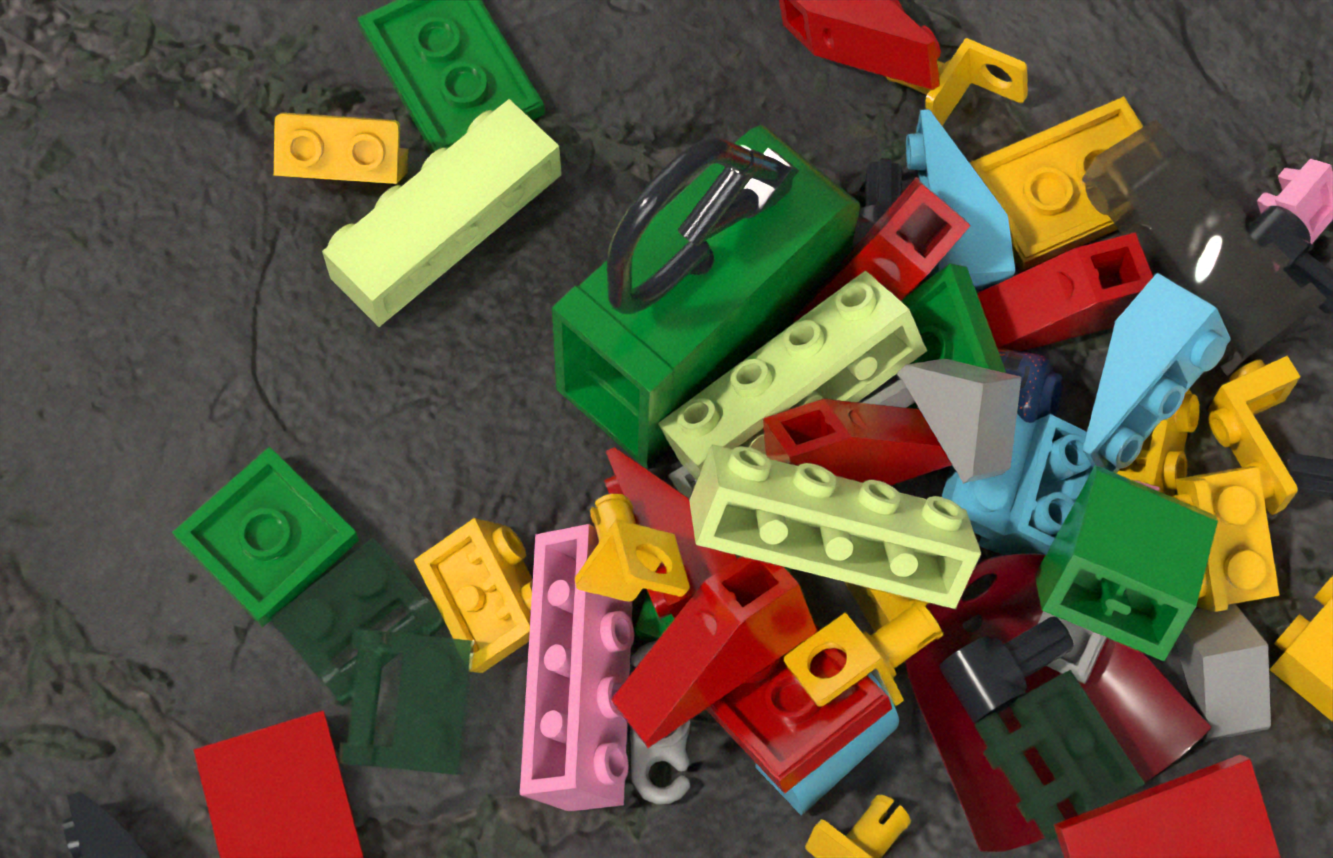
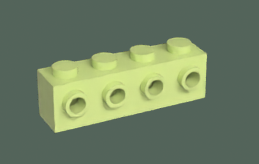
(442, 211)
(830, 353)
(833, 526)

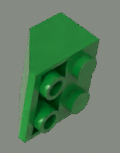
(1127, 563)

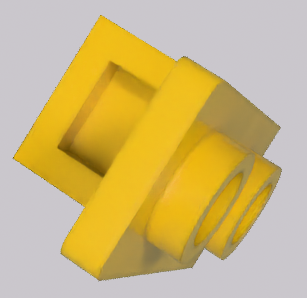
(1234, 425)

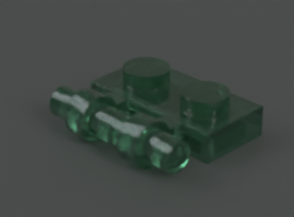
(1073, 744)

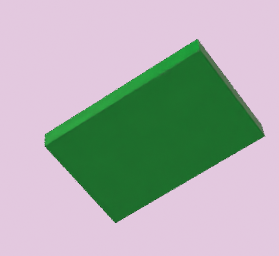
(447, 64)

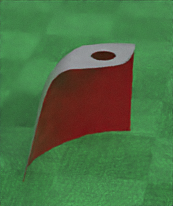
(1125, 687)

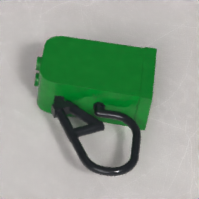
(697, 282)

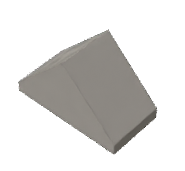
(968, 412)
(1226, 672)

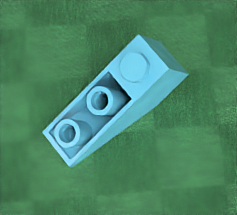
(946, 171)
(1150, 364)

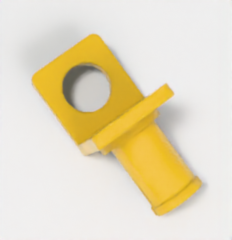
(969, 67)
(629, 555)
(865, 652)
(867, 836)

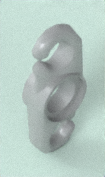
(667, 749)

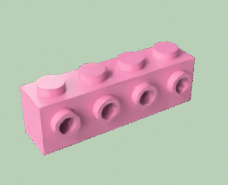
(575, 667)

